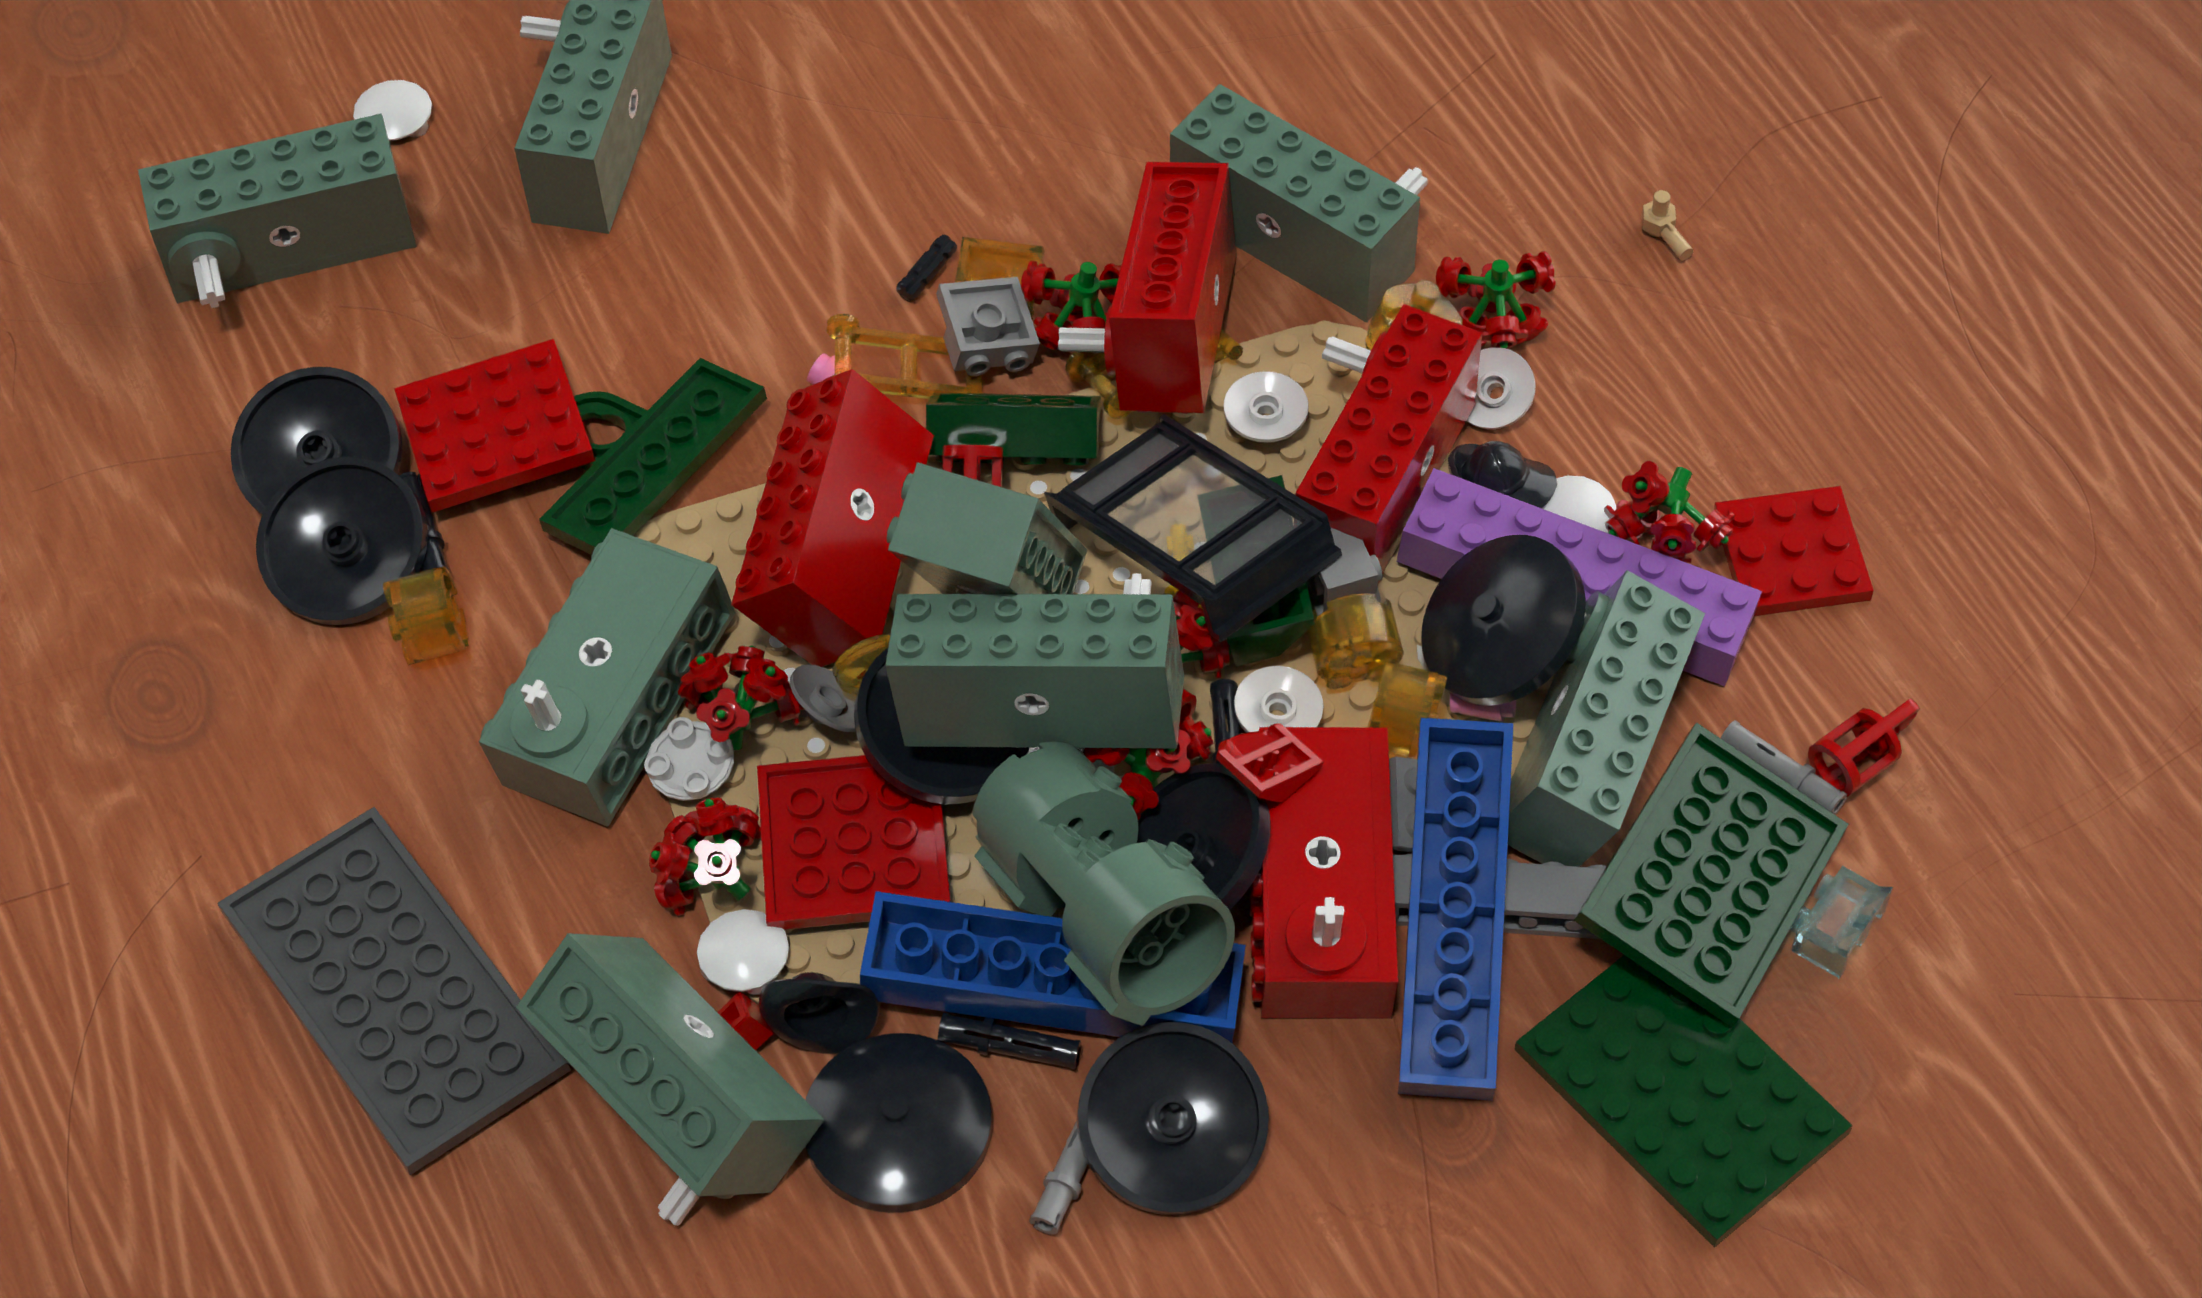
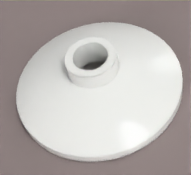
(1502, 369)
(1266, 394)
(1281, 690)

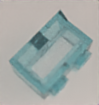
(1838, 919)

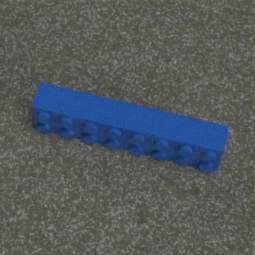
(1456, 909)
(1007, 969)

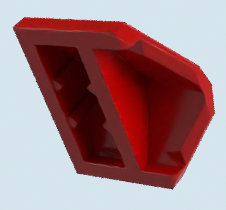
(1269, 761)

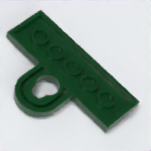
(652, 455)

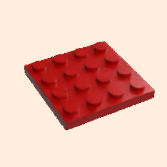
(493, 425)
(838, 837)

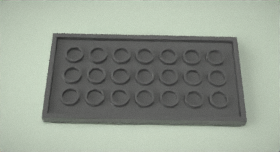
(393, 989)

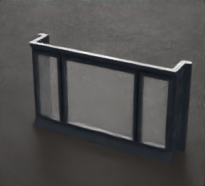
(1201, 523)

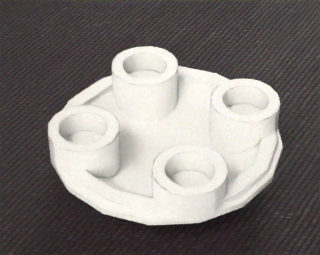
(402, 105)
(1581, 501)
(687, 761)
(742, 951)

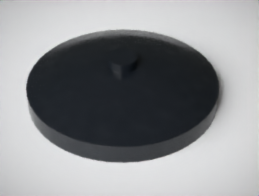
(307, 420)
(338, 537)
(1503, 619)
(925, 773)
(1214, 821)
(1172, 1118)
(899, 1122)

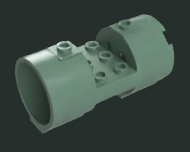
(1134, 912)

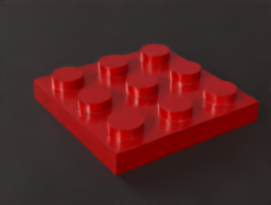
(1796, 550)

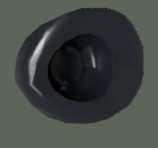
(1504, 471)
(819, 1012)

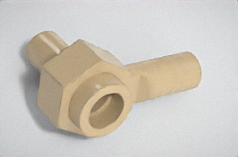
(1660, 221)

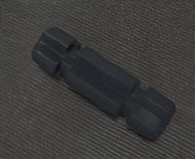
(926, 267)

